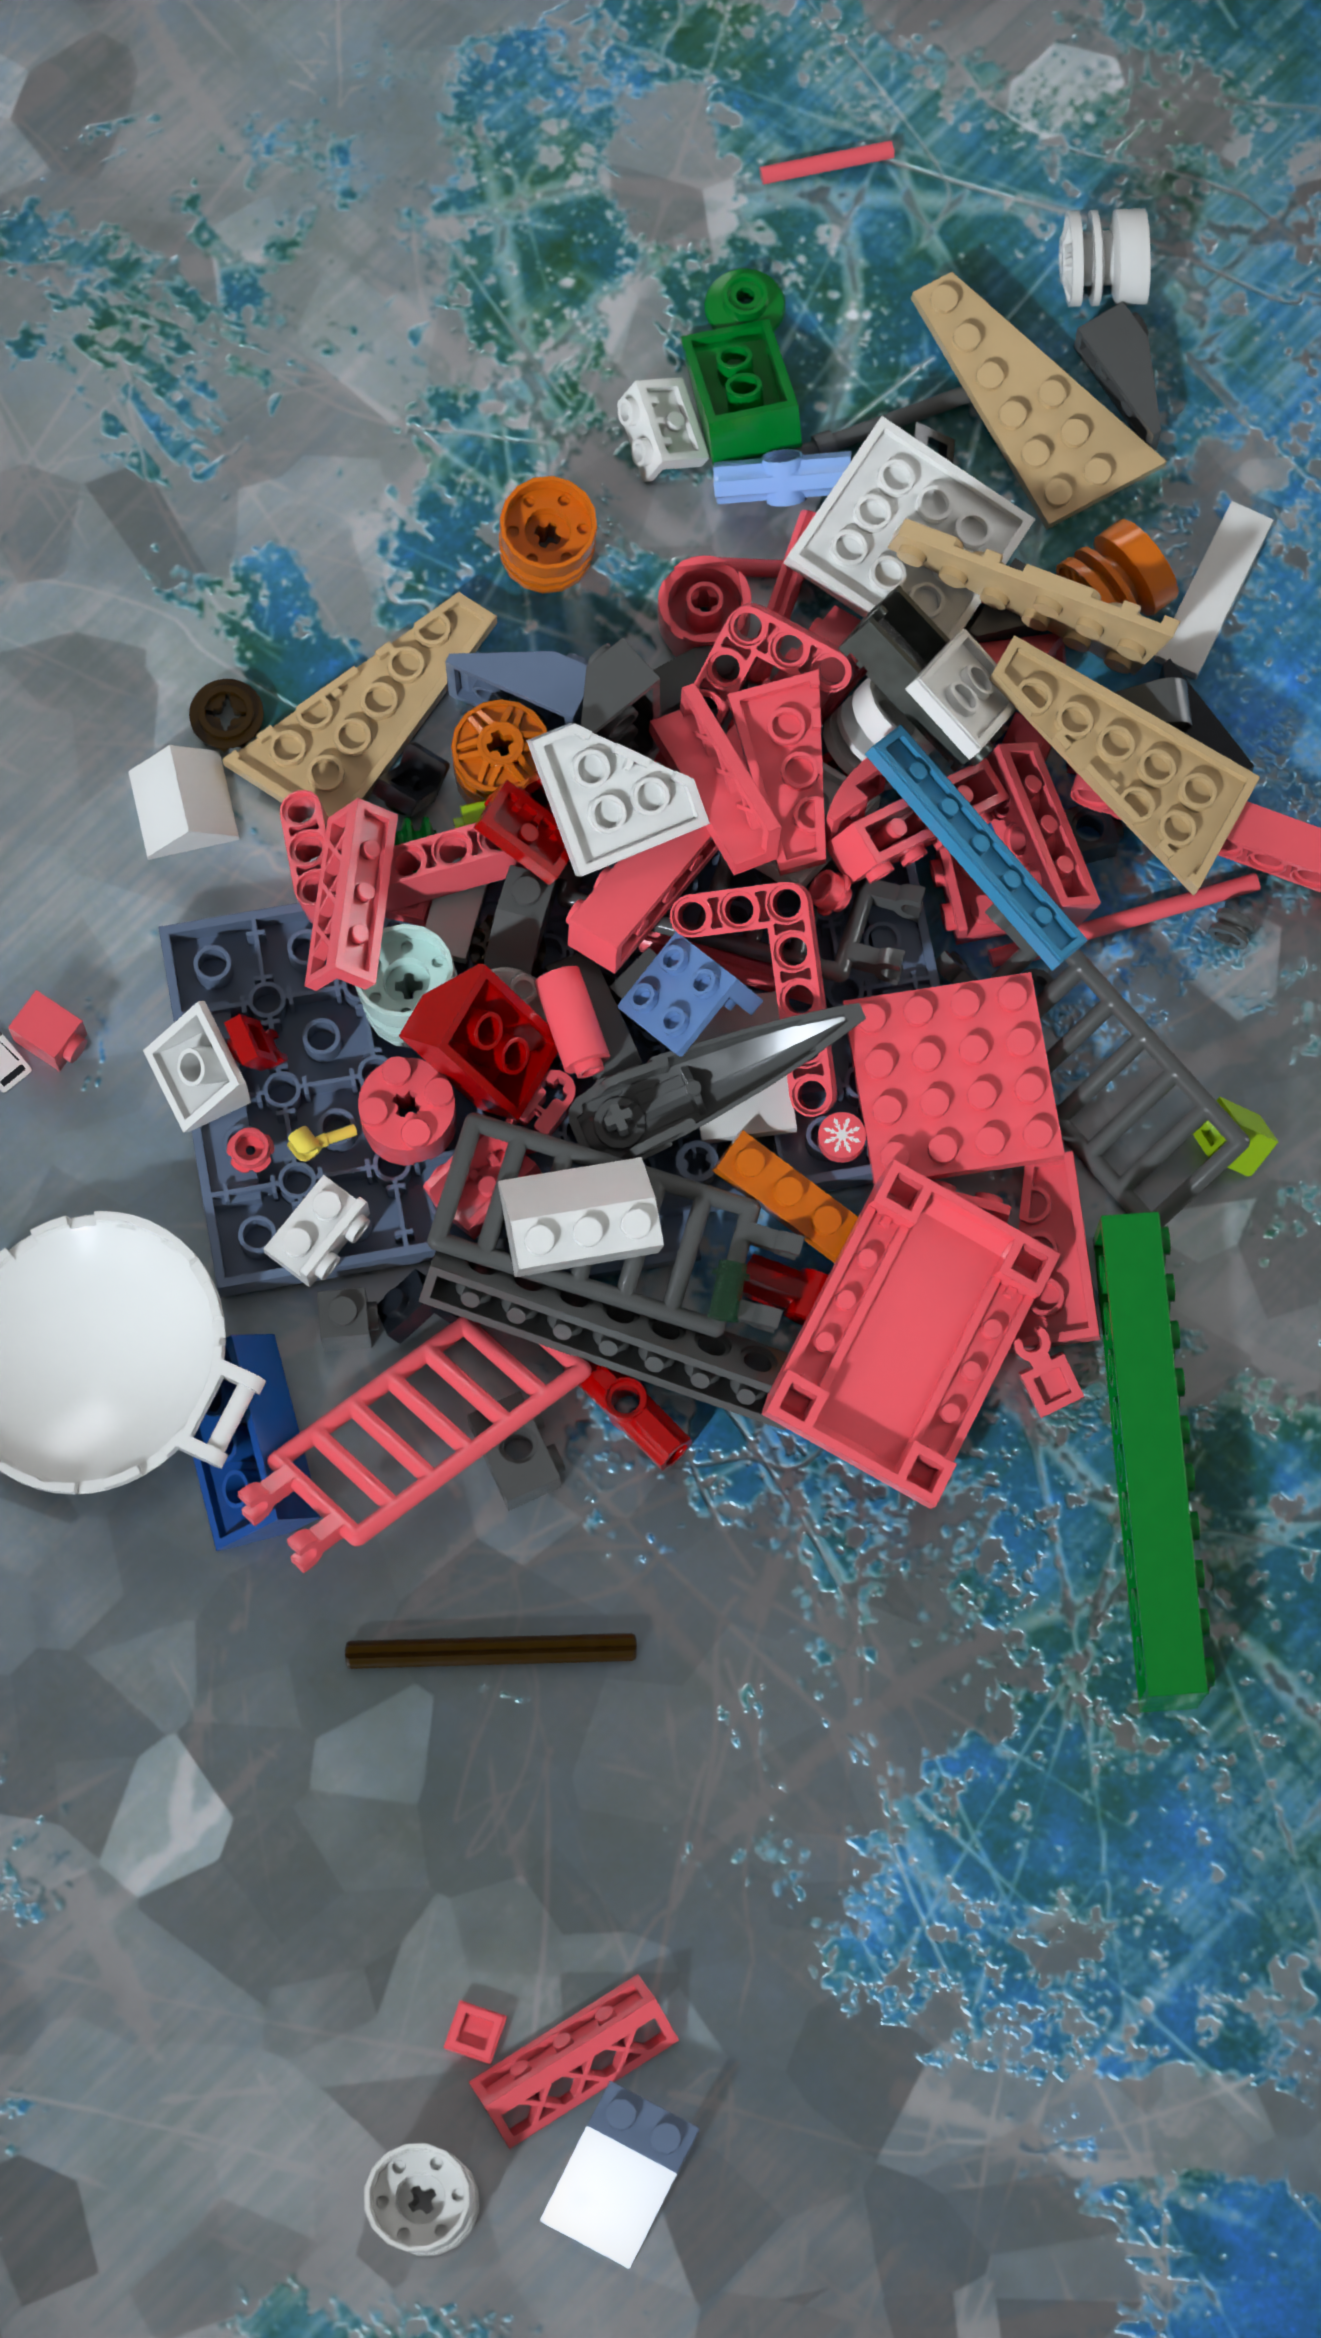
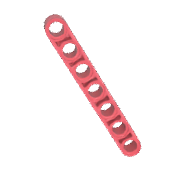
(1257, 840)

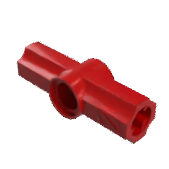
(783, 1287)
(646, 1425)

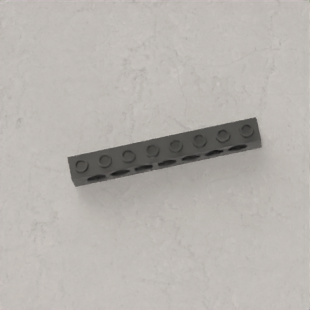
(714, 1370)

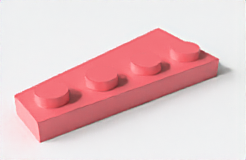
(783, 755)
(1054, 1217)

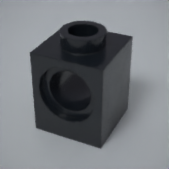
(1108, 827)

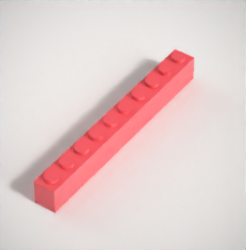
(643, 887)

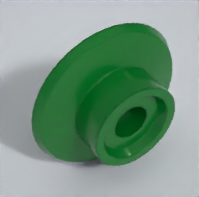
(725, 310)

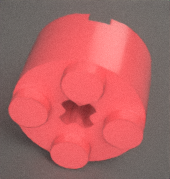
(698, 584)
(417, 1136)

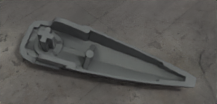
(673, 1095)

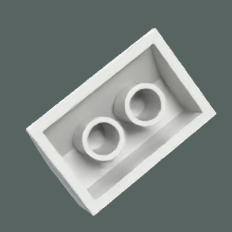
(580, 1216)

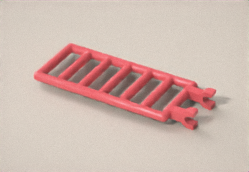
(336, 1523)

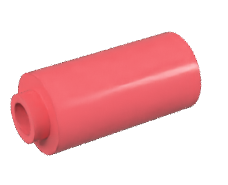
(572, 1021)

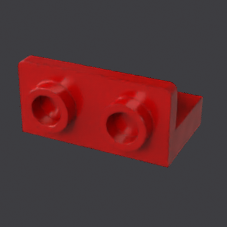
(524, 831)

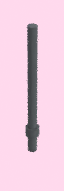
(833, 442)

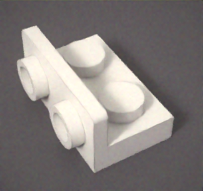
(661, 427)
(318, 1231)

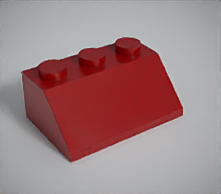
(482, 1040)

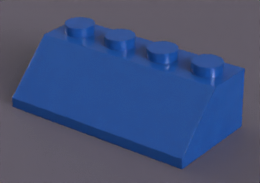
(262, 1430)

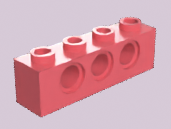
(1039, 831)

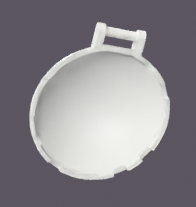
(109, 1354)

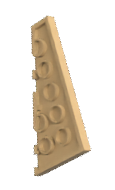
(1043, 421)
(1040, 597)
(366, 716)
(1152, 775)

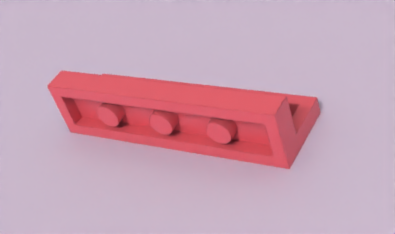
(736, 809)
(352, 896)
(569, 2053)

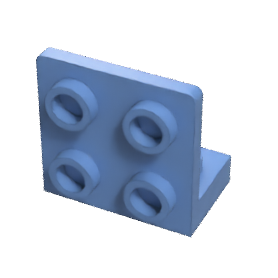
(683, 994)

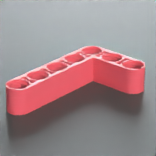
(766, 647)
(429, 855)
(786, 975)

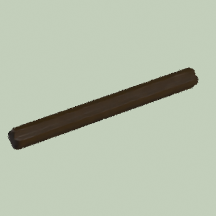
(491, 1650)

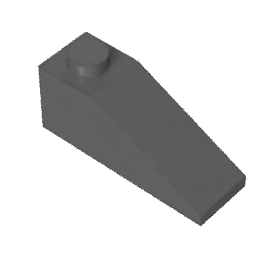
(1120, 359)

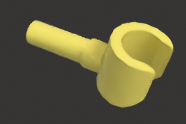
(307, 1146)

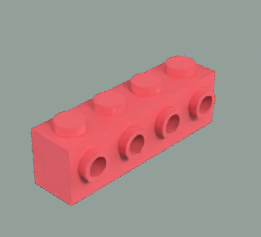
(898, 834)

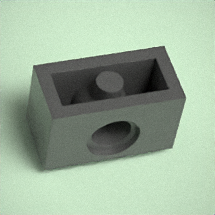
(524, 1478)

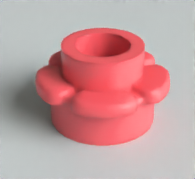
(830, 892)
(248, 1138)

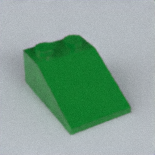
(742, 391)

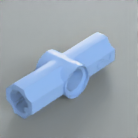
(779, 477)

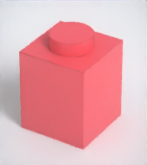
(49, 1031)

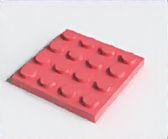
(955, 1079)

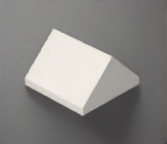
(182, 801)
(197, 1069)

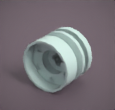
(408, 963)

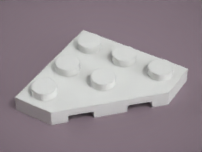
(611, 797)

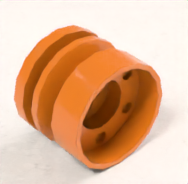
(544, 510)
(1124, 568)
(481, 730)

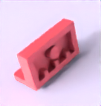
(964, 901)

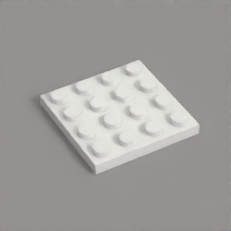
(882, 486)

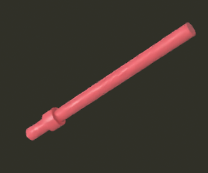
(1149, 912)

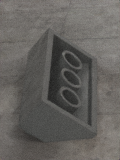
(621, 697)

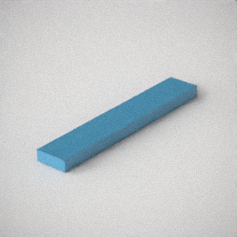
(976, 847)

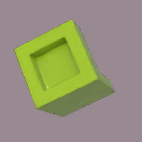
(1261, 1138)

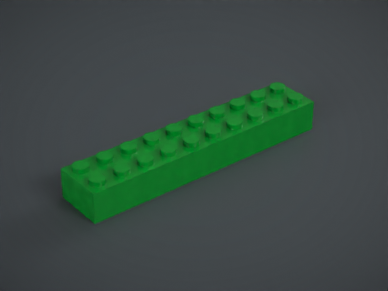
(1150, 1463)

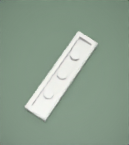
(1215, 588)

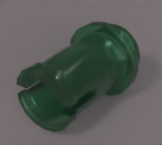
(728, 1290)

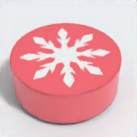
(841, 1137)

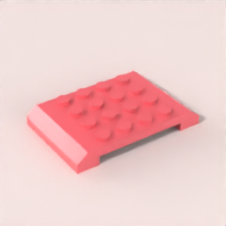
(909, 1333)

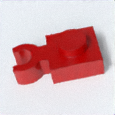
(252, 1044)

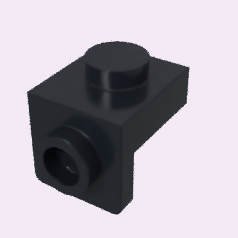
(413, 782)
(403, 1313)

